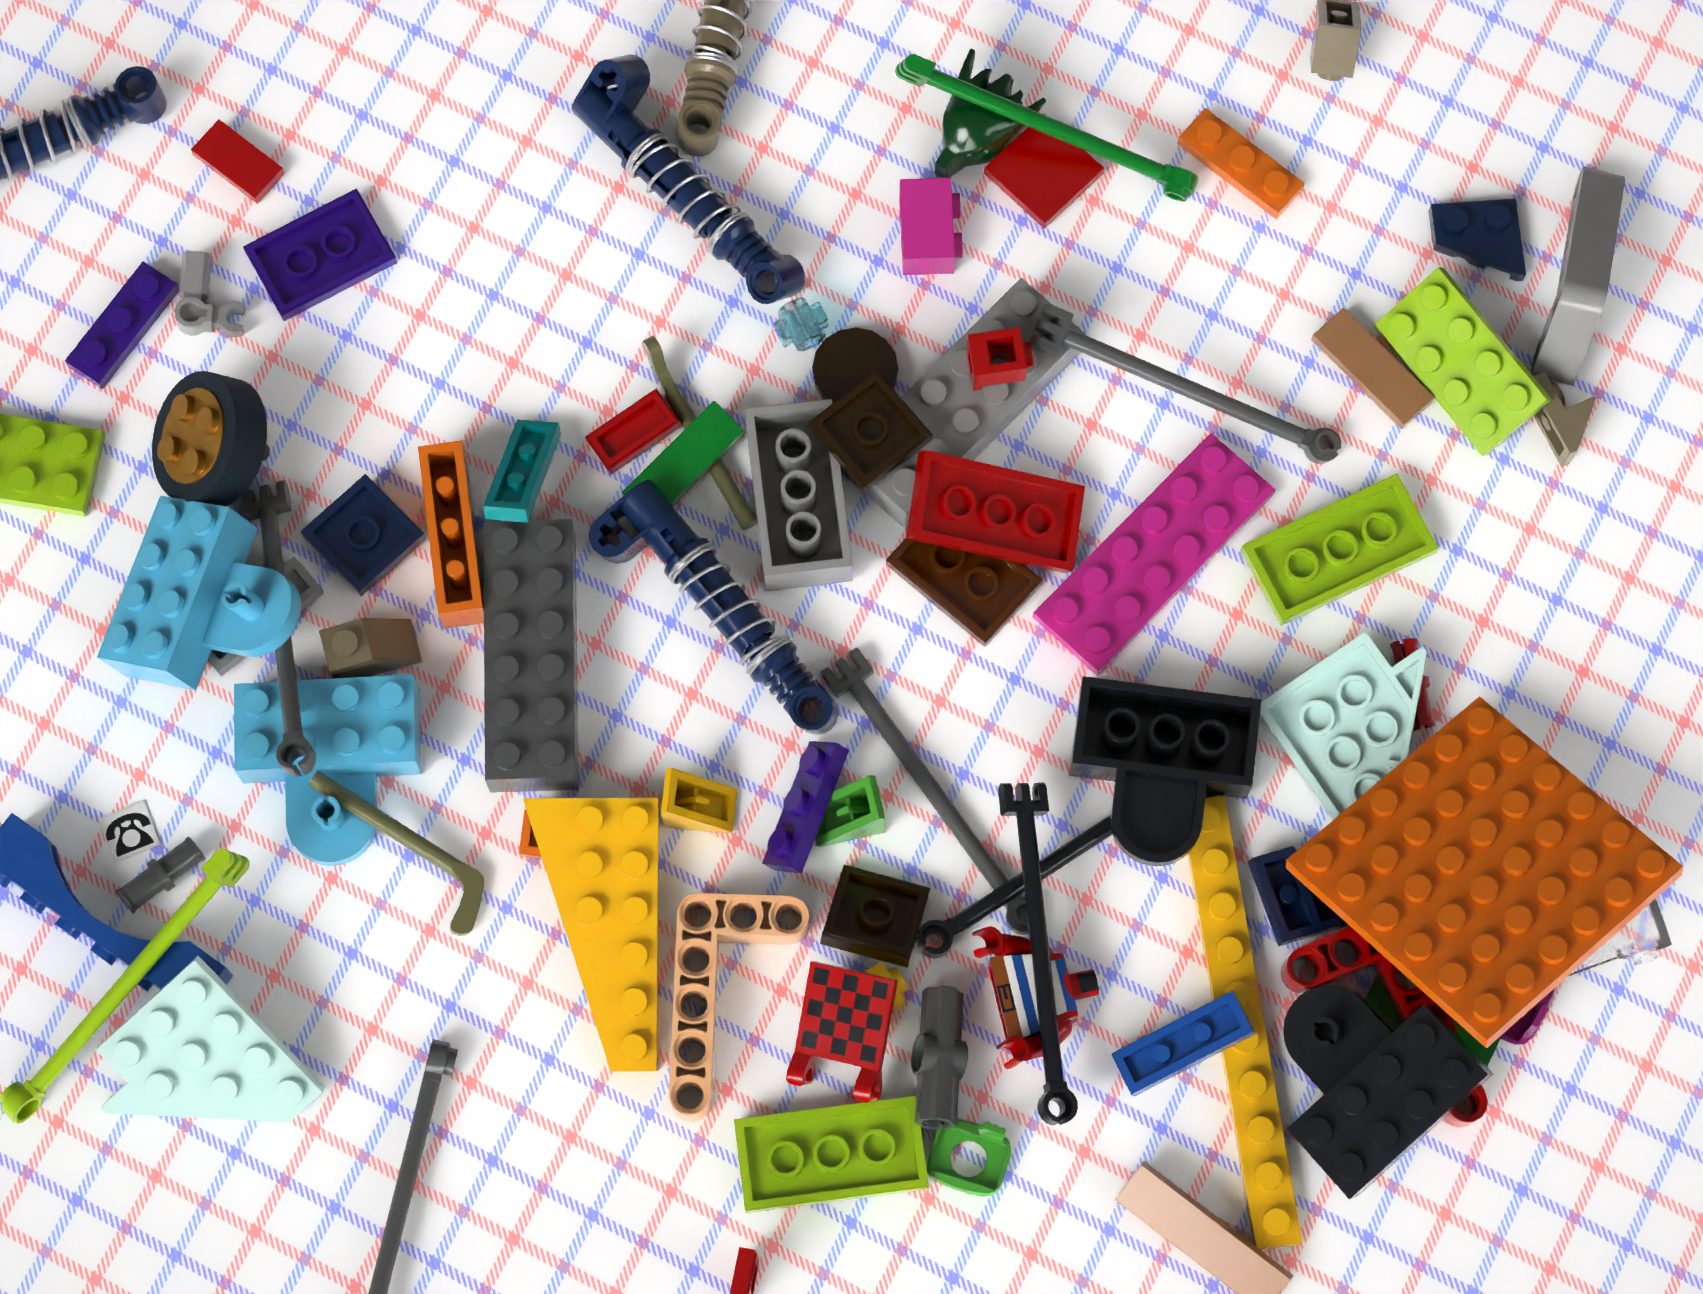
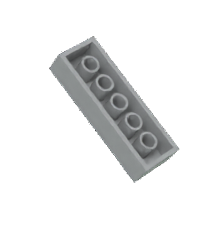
(966, 419)

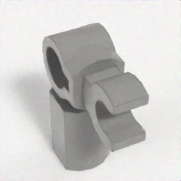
(191, 312)

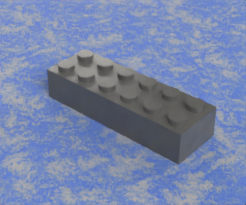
(530, 656)

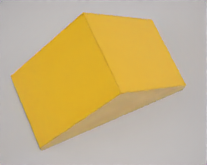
(697, 803)

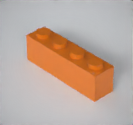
(452, 534)

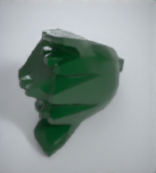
(973, 128)

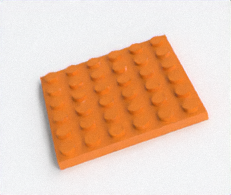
(1483, 870)

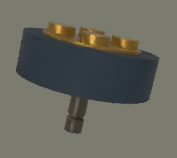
(209, 439)

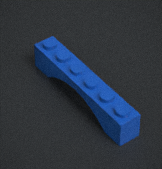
(35, 867)

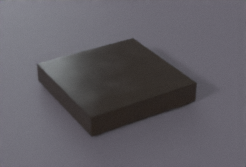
(870, 431)
(875, 916)

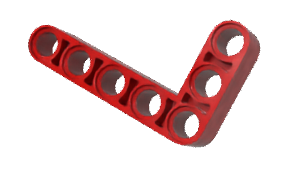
(1404, 1000)

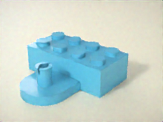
(196, 597)
(358, 734)

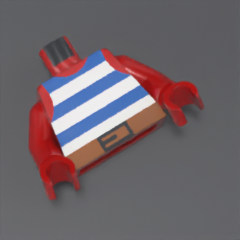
(1016, 995)

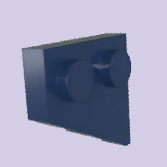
(1480, 234)
(1289, 904)

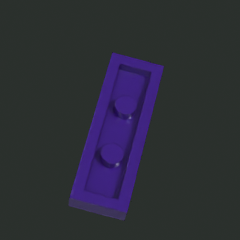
(122, 325)
(805, 806)

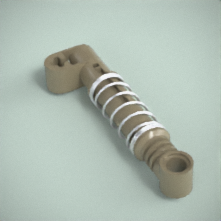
(711, 72)

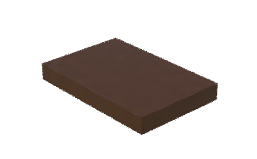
(967, 587)

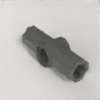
(939, 1057)

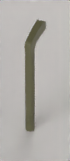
(686, 416)
(469, 877)

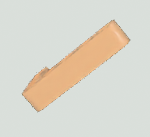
(704, 983)

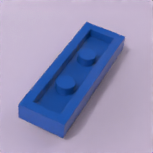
(1183, 1043)

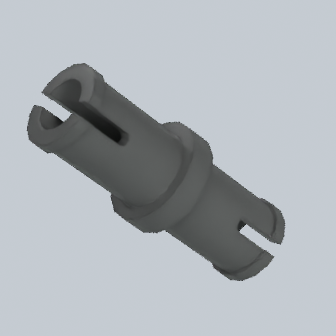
(160, 874)

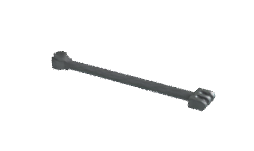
(1061, 334)
(854, 682)
(294, 743)
(439, 1062)

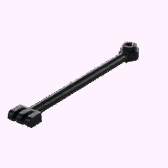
(1025, 812)
(952, 927)

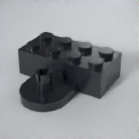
(1164, 756)
(1376, 1083)

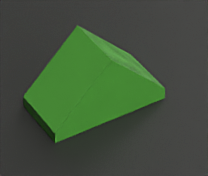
(852, 813)

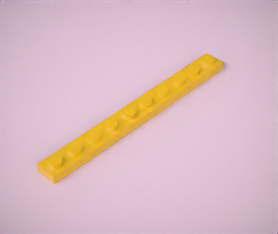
(1247, 1063)

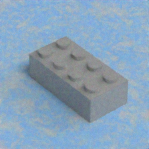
(797, 498)

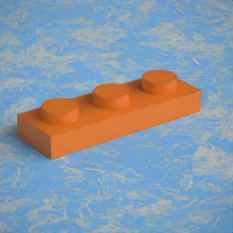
(1240, 163)

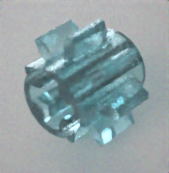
(801, 324)

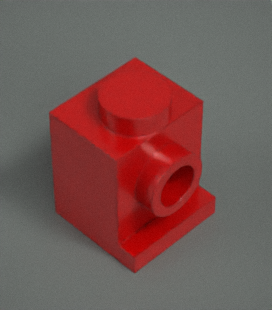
(1005, 344)

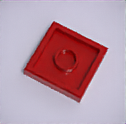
(1043, 174)

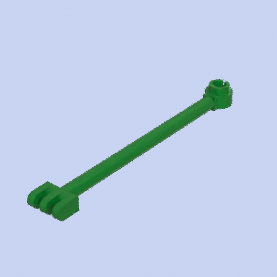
(1177, 182)

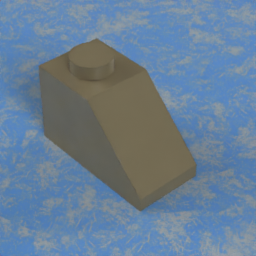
(1335, 39)
(369, 647)

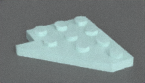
(1347, 720)
(204, 1056)

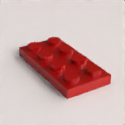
(995, 511)

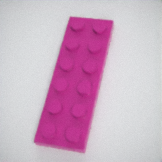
(1153, 554)

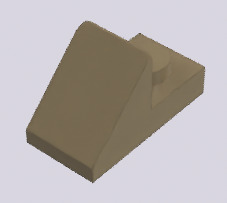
(1562, 426)

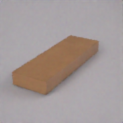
(1372, 368)

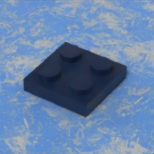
(363, 535)

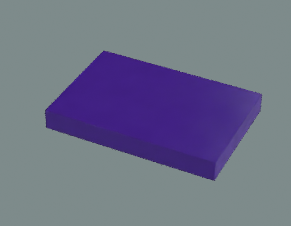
(320, 254)

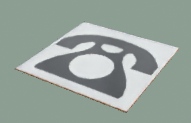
(128, 831)

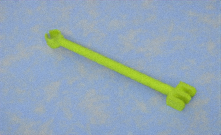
(23, 1100)

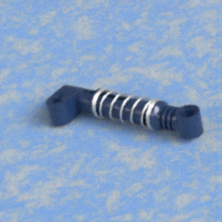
(81, 121)
(649, 156)
(694, 566)

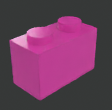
(928, 227)

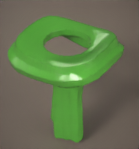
(996, 1148)

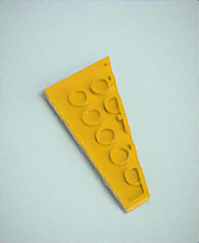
(607, 891)

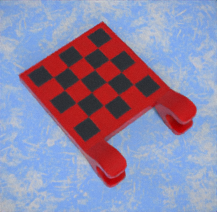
(844, 1021)

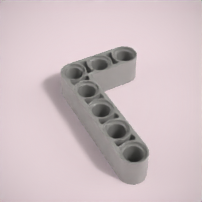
(1582, 276)

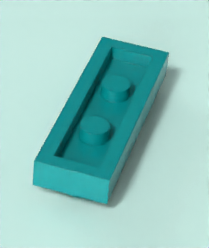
(522, 471)

